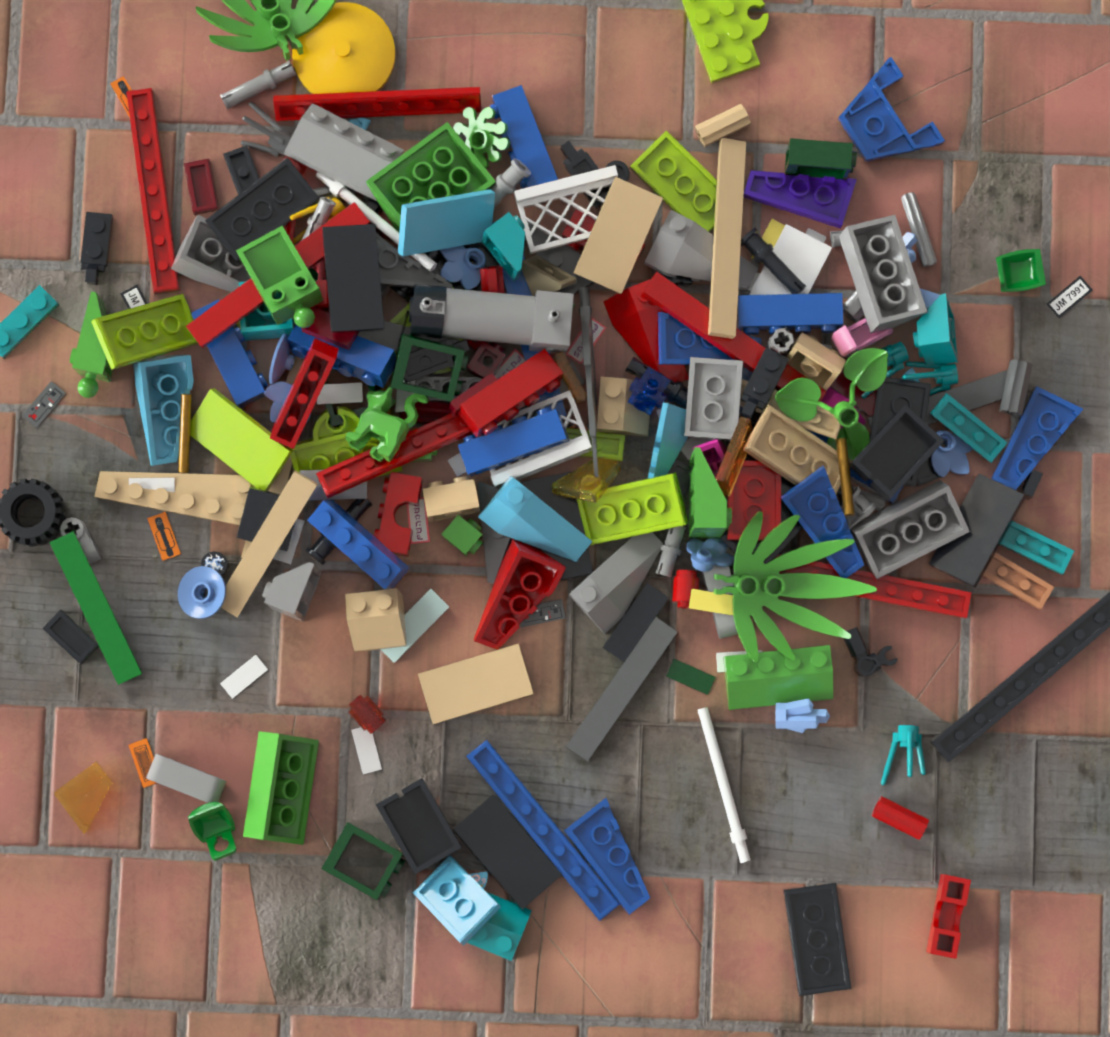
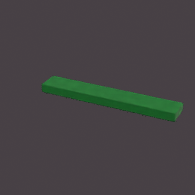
(96, 607)

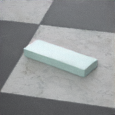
(418, 621)

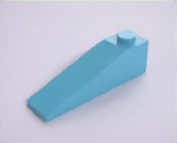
(159, 391)
(668, 439)
(528, 519)

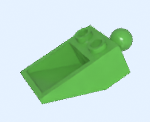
(281, 278)
(89, 356)

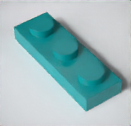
(25, 319)
(968, 428)
(1037, 548)

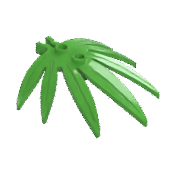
(273, 24)
(761, 585)

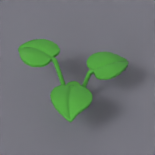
(801, 396)

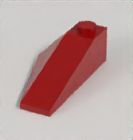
(637, 323)
(520, 585)

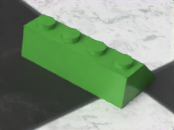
(778, 678)
(281, 788)

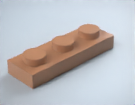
(1018, 581)

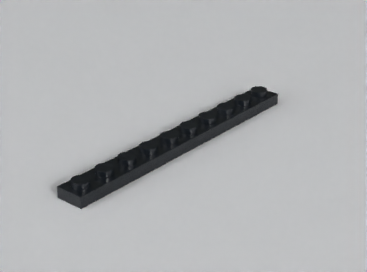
(1024, 680)

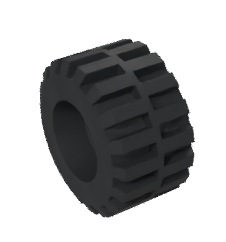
(52, 518)

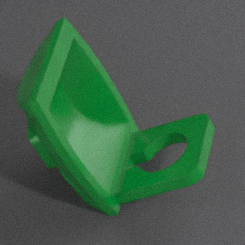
(1020, 270)
(212, 822)

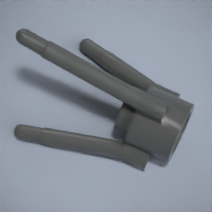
(278, 139)

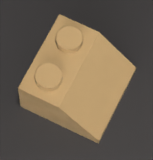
(815, 360)
(615, 412)
(451, 499)
(376, 619)

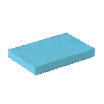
(456, 900)

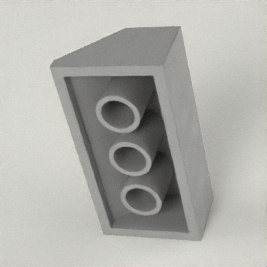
(340, 149)
(882, 273)
(909, 529)
(293, 591)

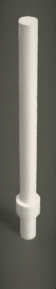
(341, 190)
(738, 834)

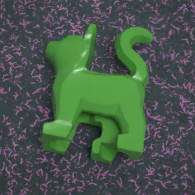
(384, 427)

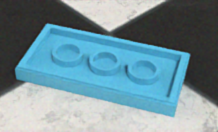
(445, 222)

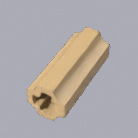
(722, 125)

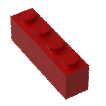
(304, 393)
(510, 393)

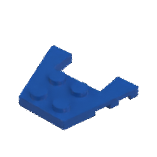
(875, 125)

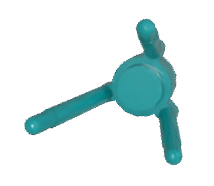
(896, 356)
(943, 375)
(909, 738)

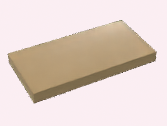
(618, 235)
(791, 449)
(475, 684)

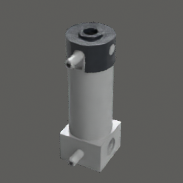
(494, 317)

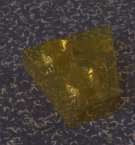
(582, 481)
(84, 794)

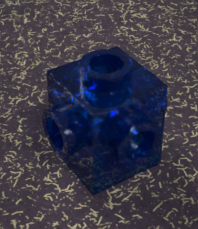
(648, 391)

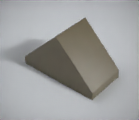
(545, 276)

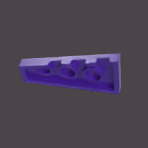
(802, 195)

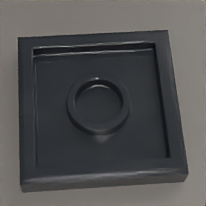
(255, 511)

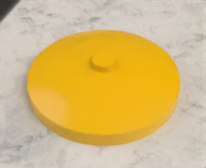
(346, 52)

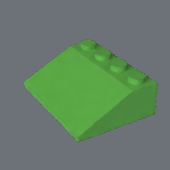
(429, 170)
(707, 503)

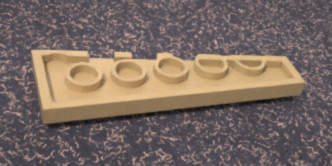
(195, 495)

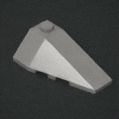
(687, 251)
(207, 259)
(613, 585)

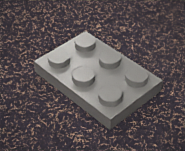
(713, 398)

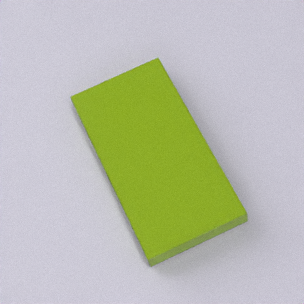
(678, 179)
(145, 331)
(238, 440)
(634, 509)

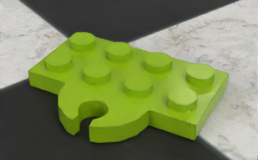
(726, 34)
(329, 443)

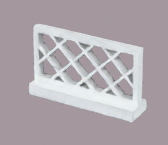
(560, 189)
(549, 457)

